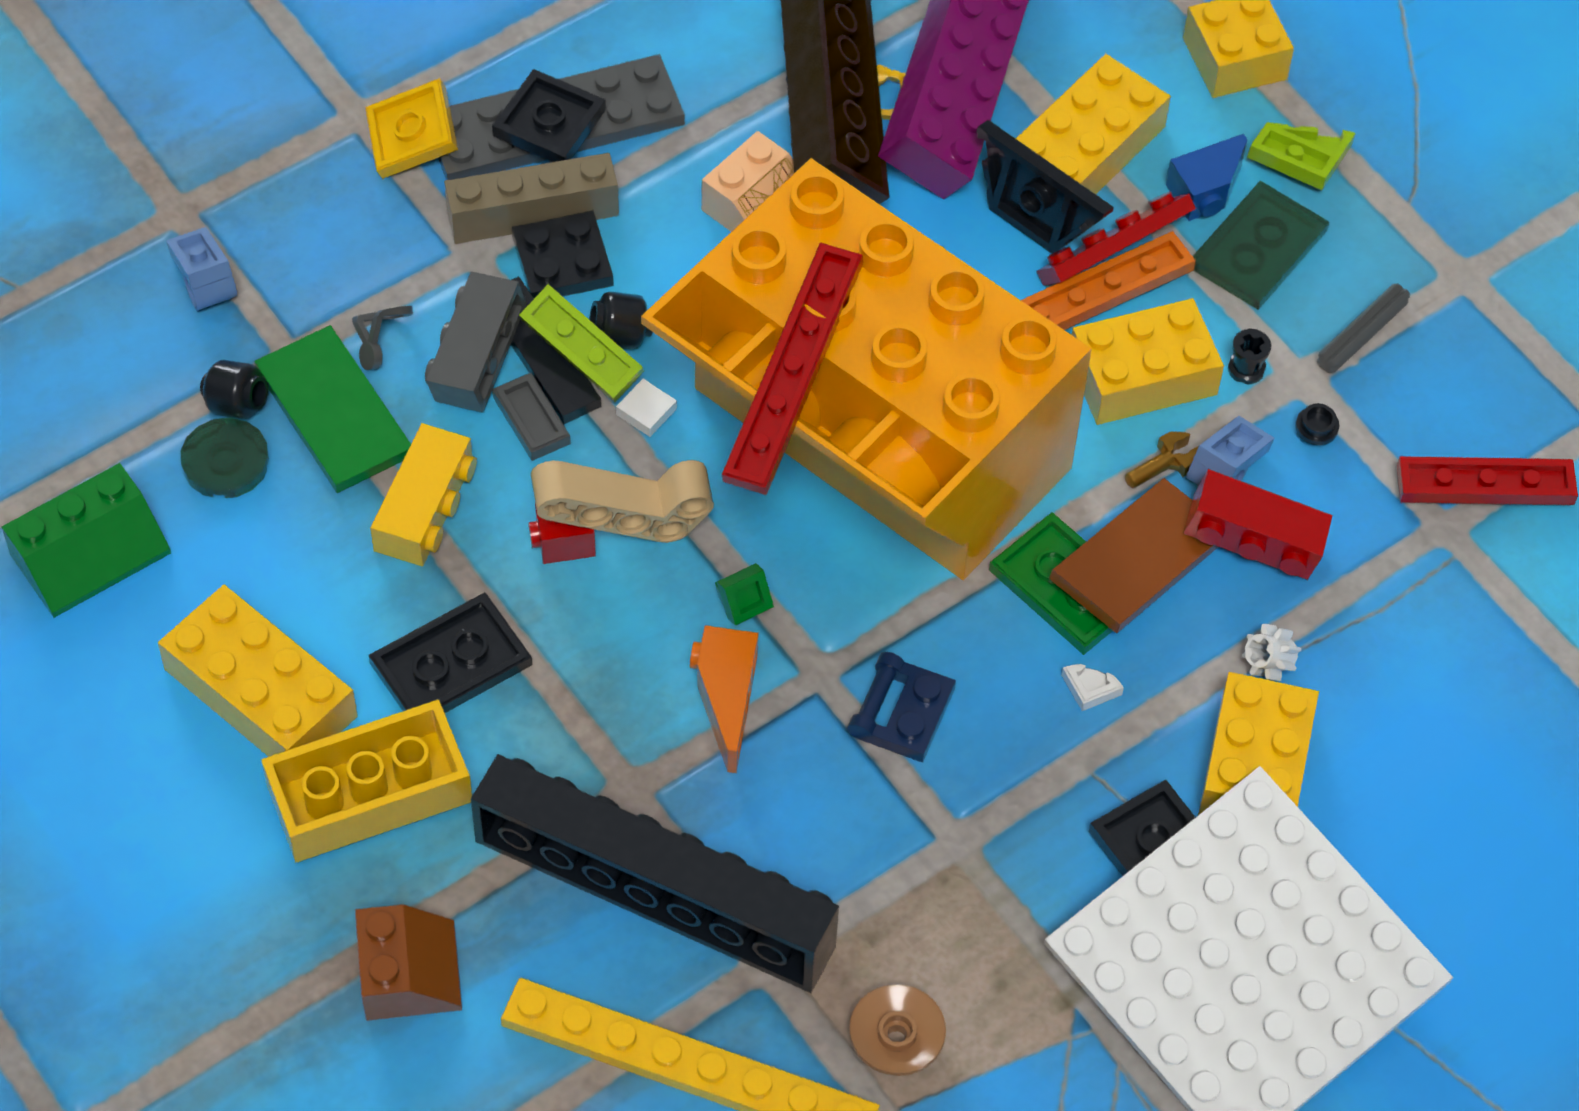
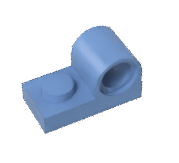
(203, 268)
(1230, 451)

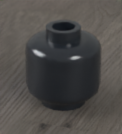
(620, 318)
(234, 389)

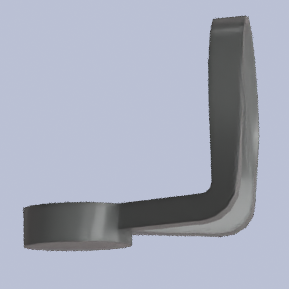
(370, 351)

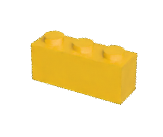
(423, 495)

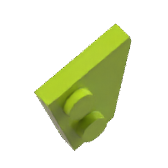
(1300, 152)

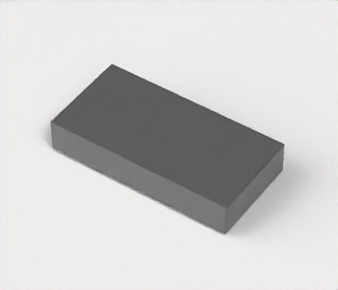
(531, 416)

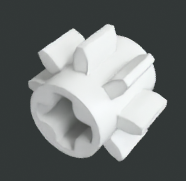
(1271, 652)

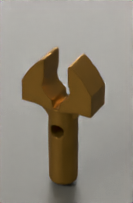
(1165, 460)

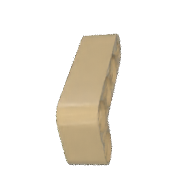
(622, 502)

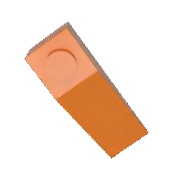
(725, 682)

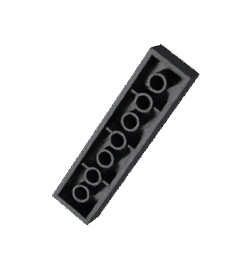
(655, 872)

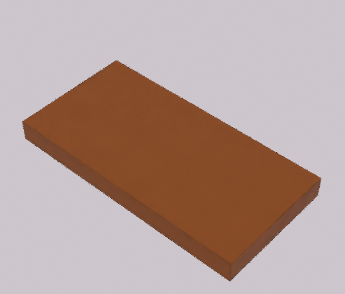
(1133, 558)

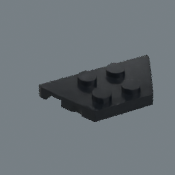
(1036, 193)

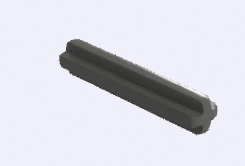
(1363, 328)

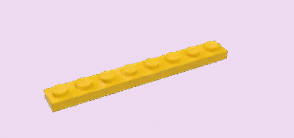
(666, 1055)

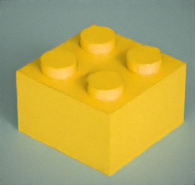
(1237, 44)

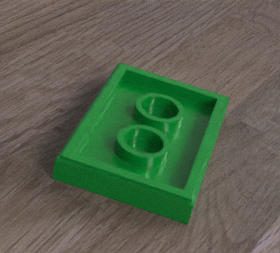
(1027, 570)

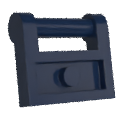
(915, 714)

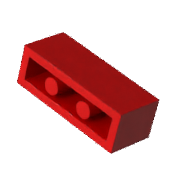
(1258, 524)

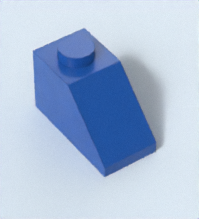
(1207, 175)

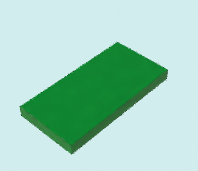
(334, 408)

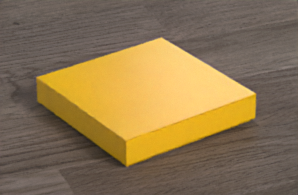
(411, 128)

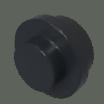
(1317, 424)

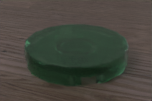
(224, 457)

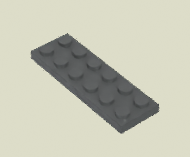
(637, 104)

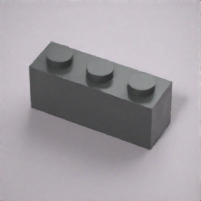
(475, 341)

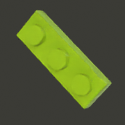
(581, 343)

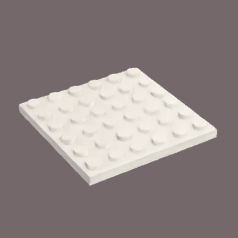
(1248, 957)

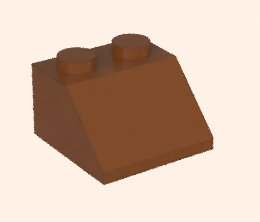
(406, 962)

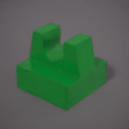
(745, 594)

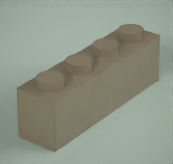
(497, 201)

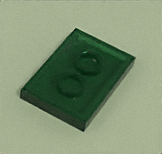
(1259, 244)

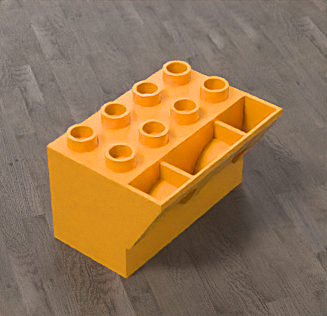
(938, 390)

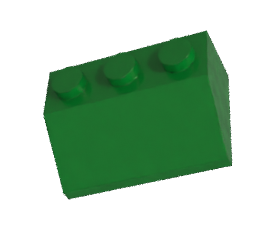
(85, 540)

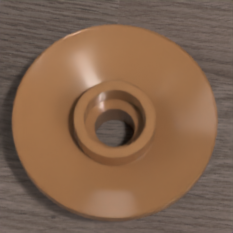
(897, 1010)

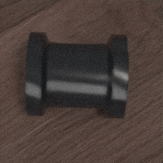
(1250, 351)

